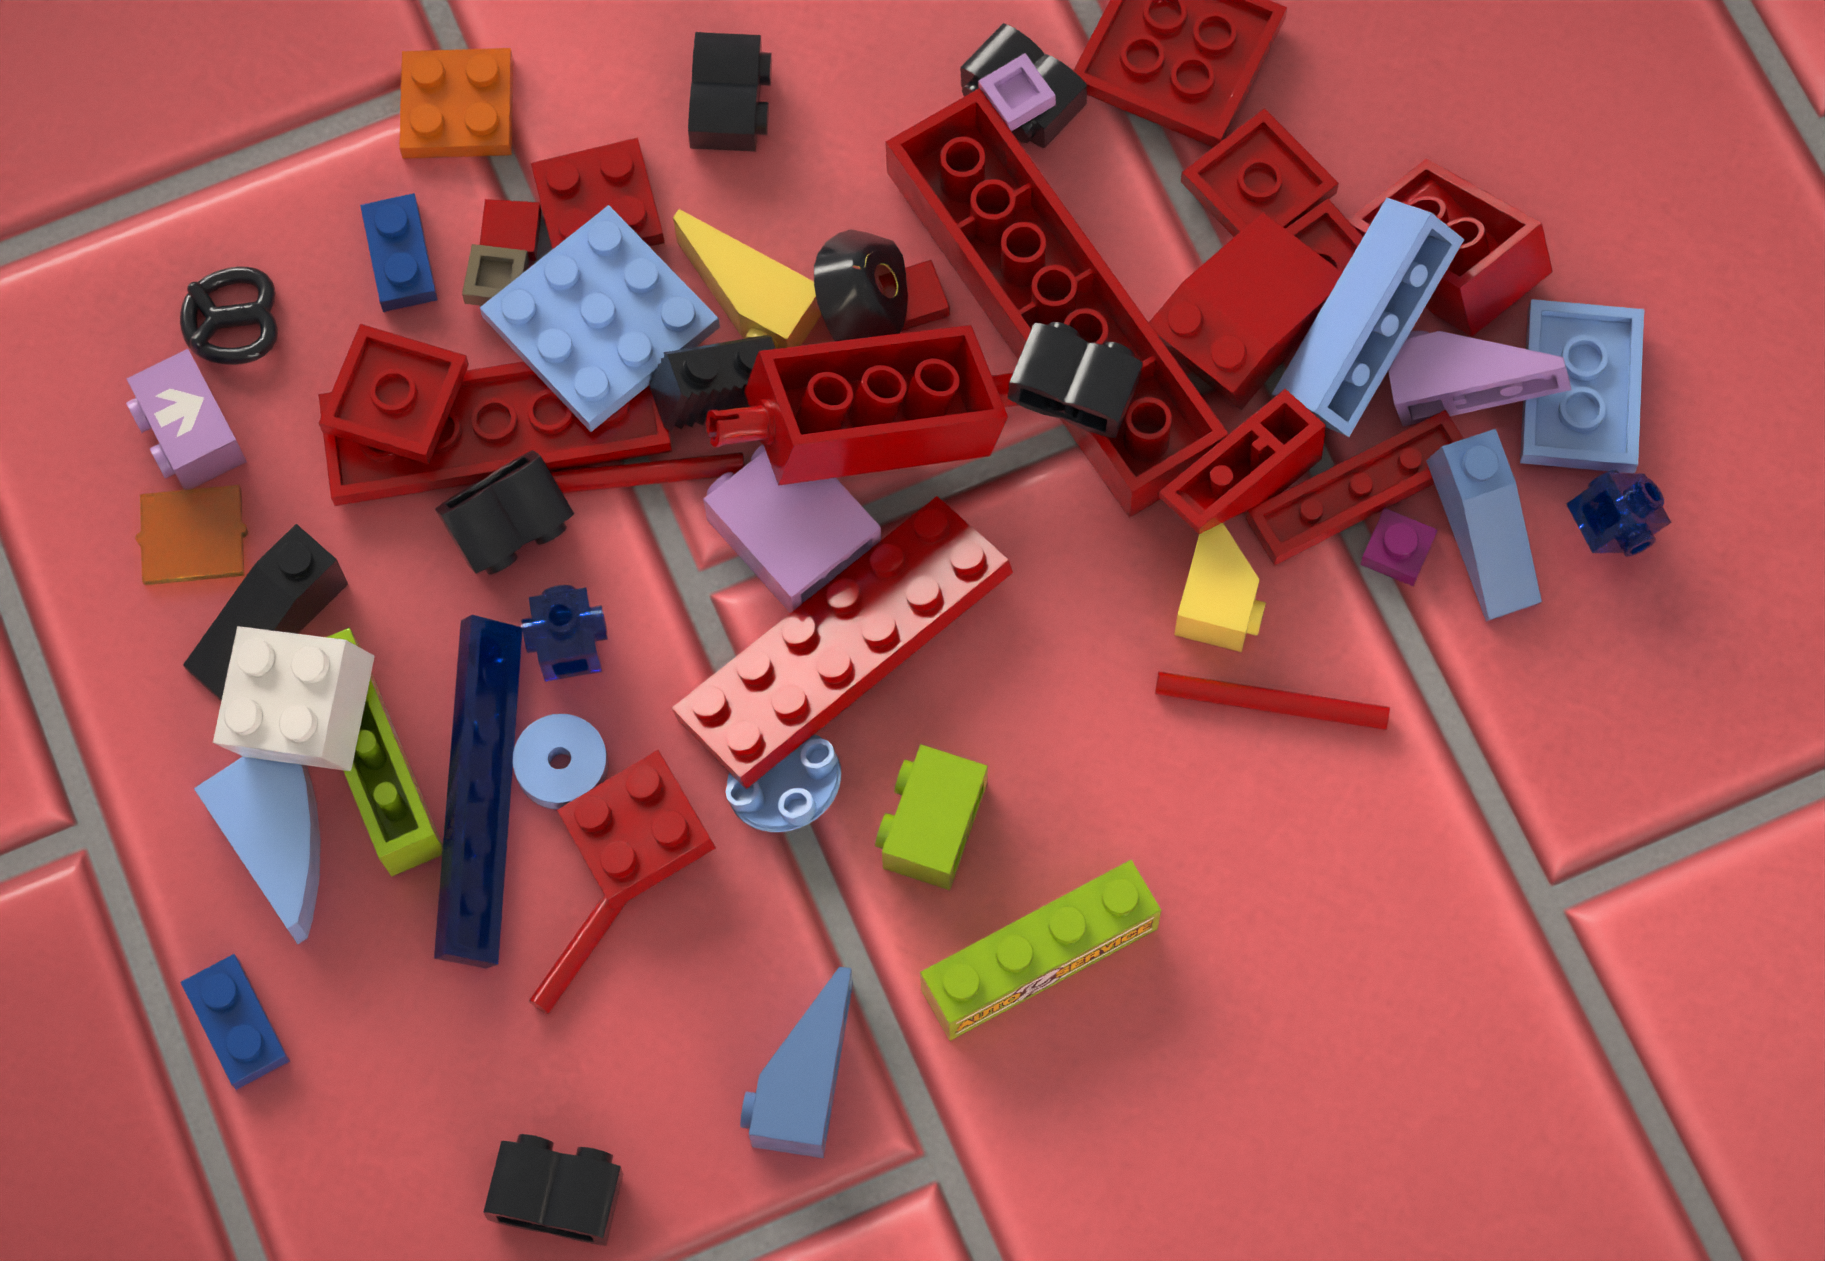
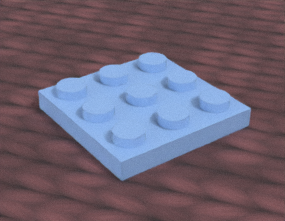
(598, 317)

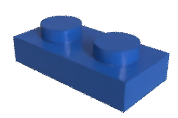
(398, 252)
(235, 1021)

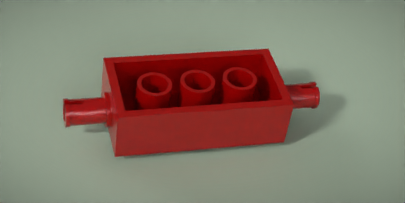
(869, 405)

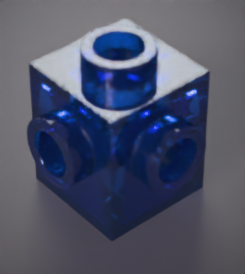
(1620, 513)
(565, 632)

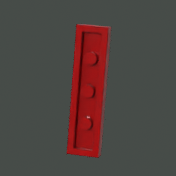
(1351, 490)

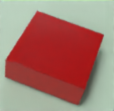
(511, 225)
(925, 294)

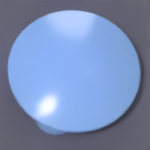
(792, 791)

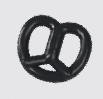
(229, 316)

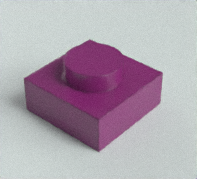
(1398, 547)

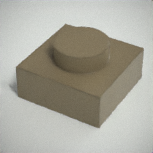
(491, 271)

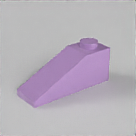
(1468, 375)

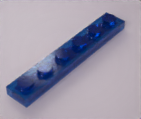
(478, 793)

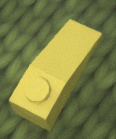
(750, 287)

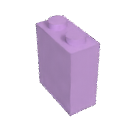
(789, 533)

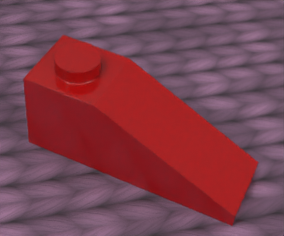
(1248, 464)

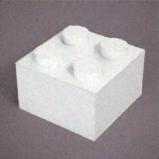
(294, 698)

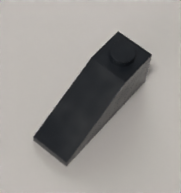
(276, 595)

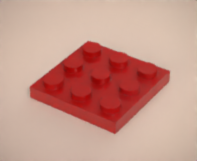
(1180, 60)

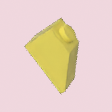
(1219, 594)

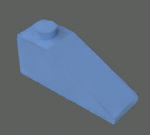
(1487, 522)
(800, 1079)

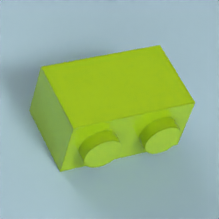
(932, 817)

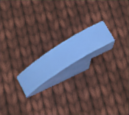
(274, 828)

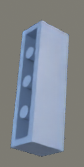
(1370, 314)

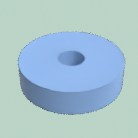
(556, 736)

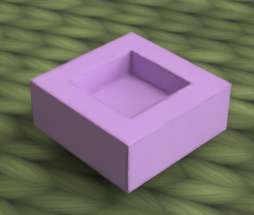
(1018, 92)

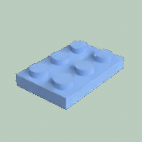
(1600, 417)

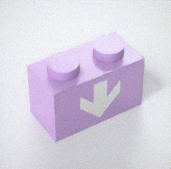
(186, 421)

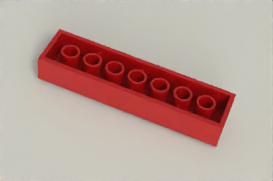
(1037, 266)

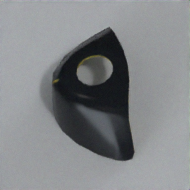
(850, 296)

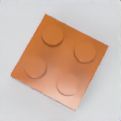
(456, 103)

